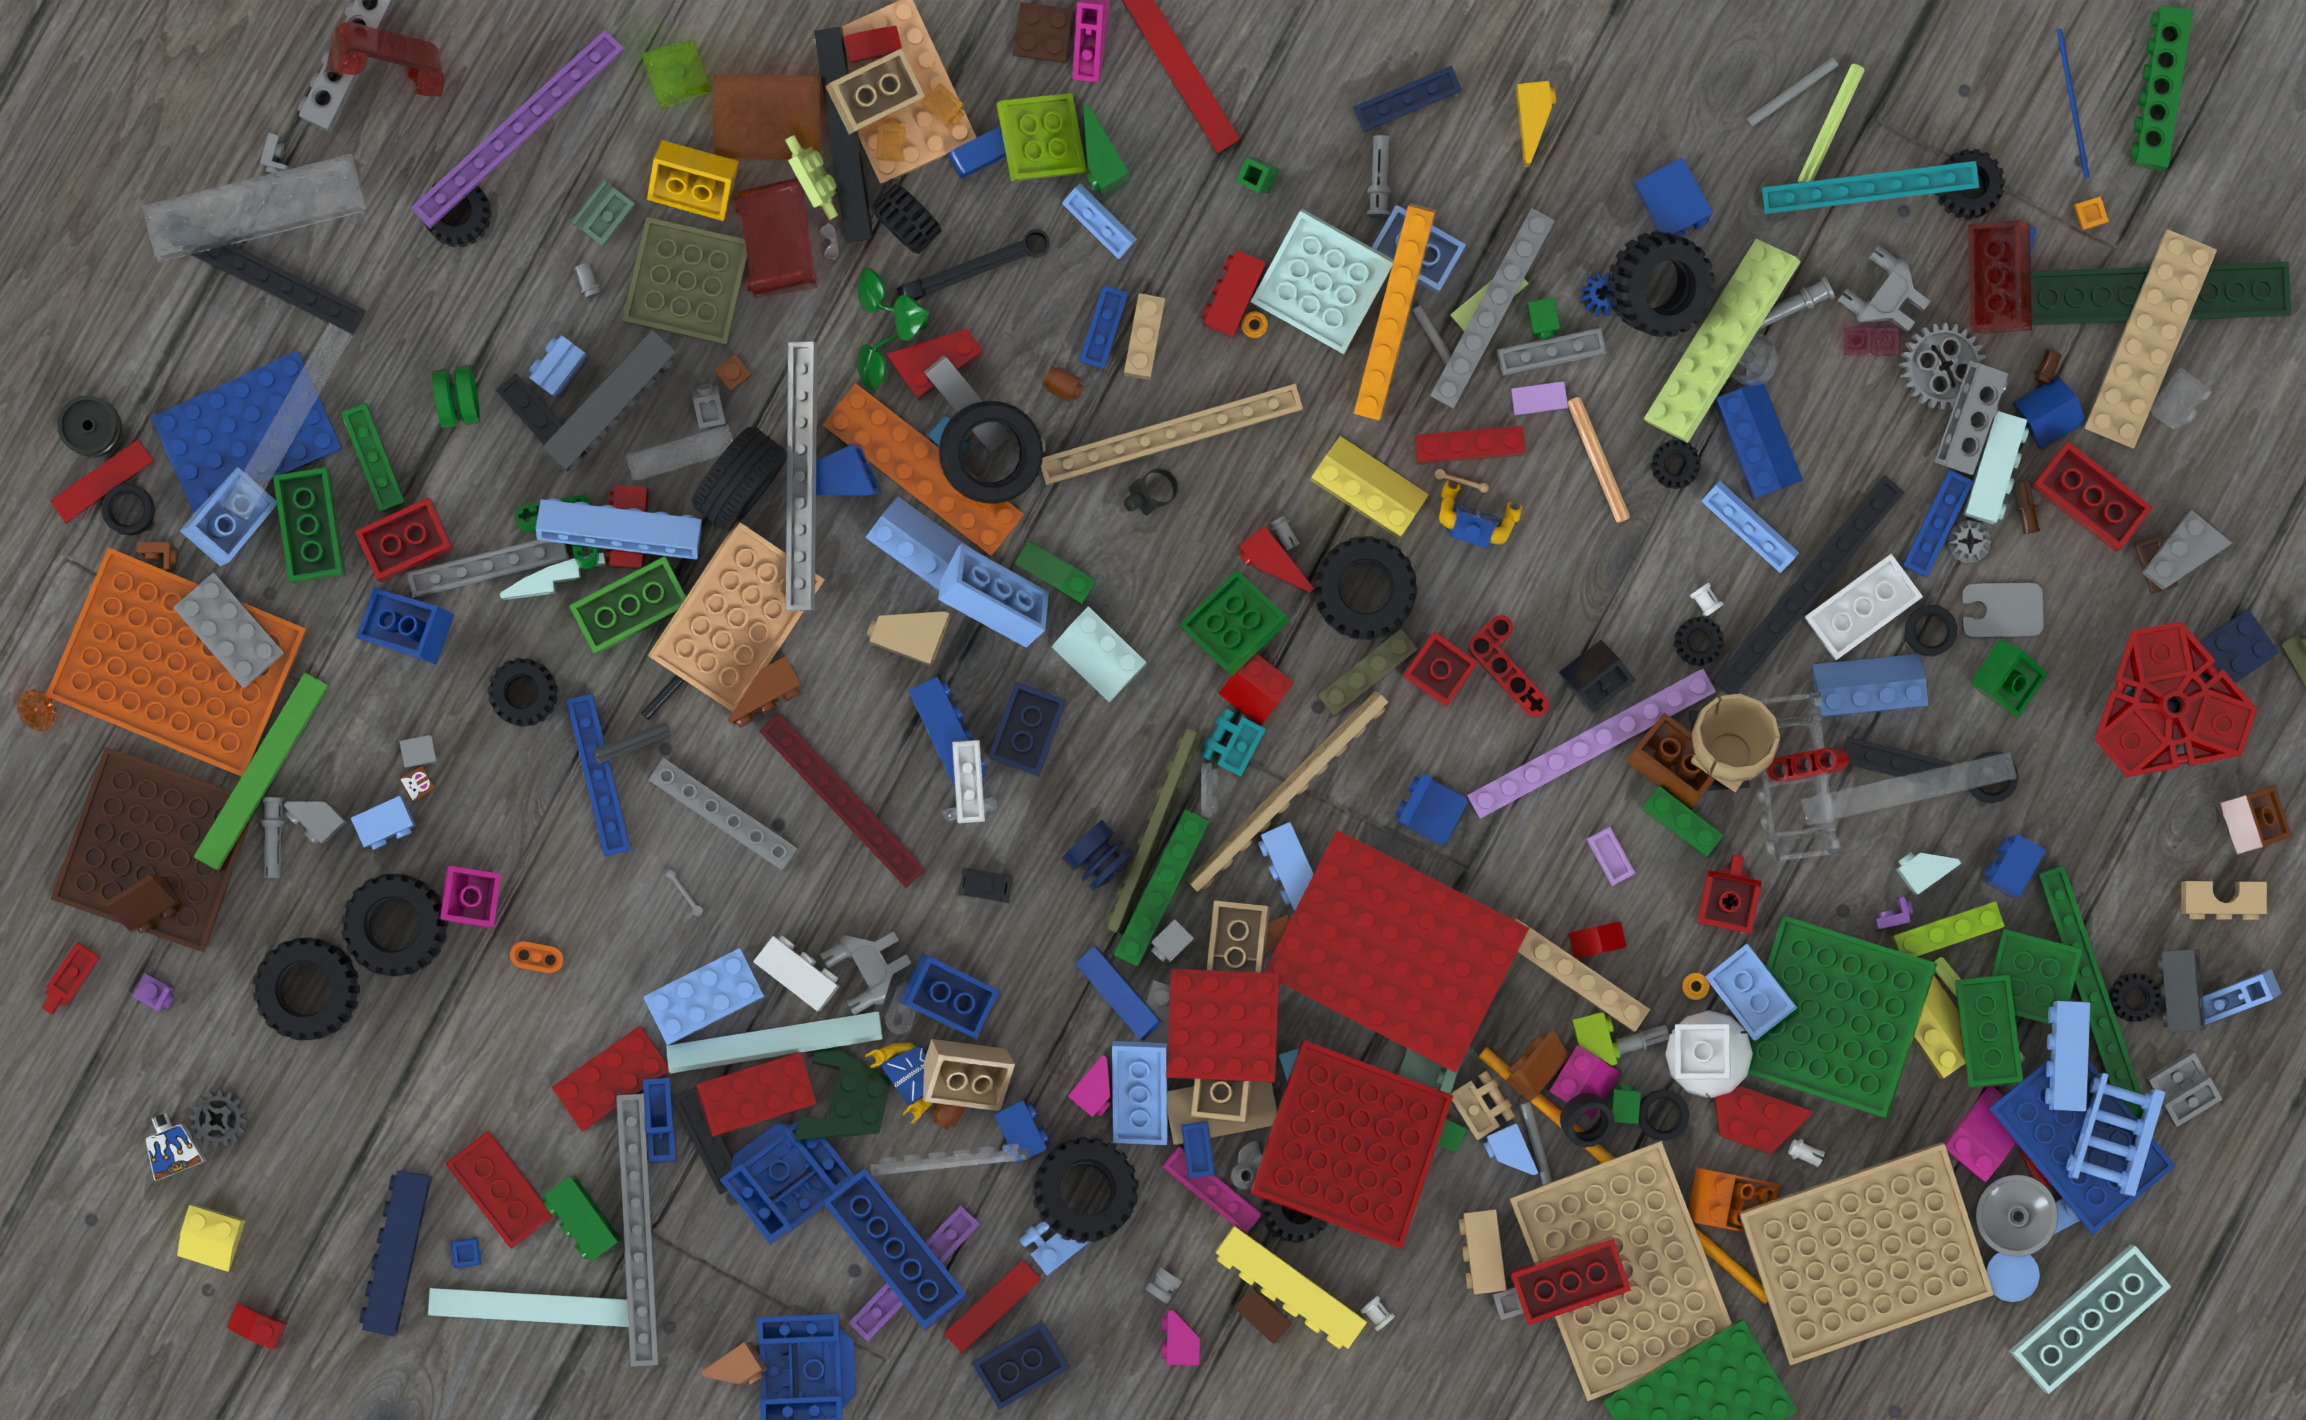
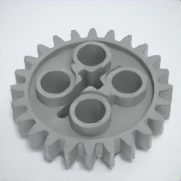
(1922, 378)

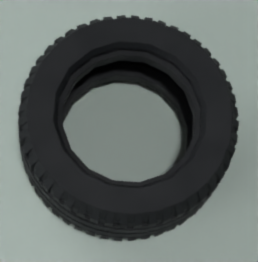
(1029, 457)
(739, 478)

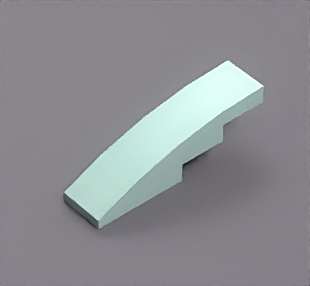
(545, 580)

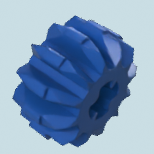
(1593, 298)

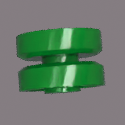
(454, 397)

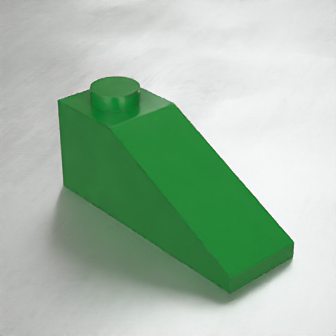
(1056, 573)

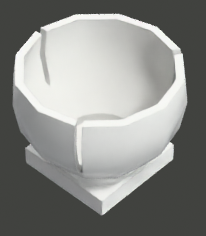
(1709, 1054)

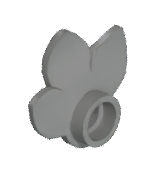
(1248, 1160)

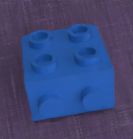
(1431, 809)

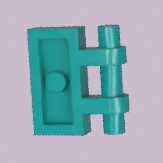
(1241, 745)

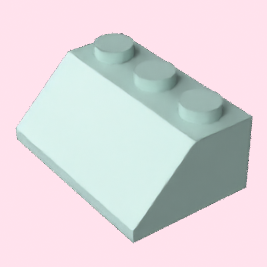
(1099, 654)

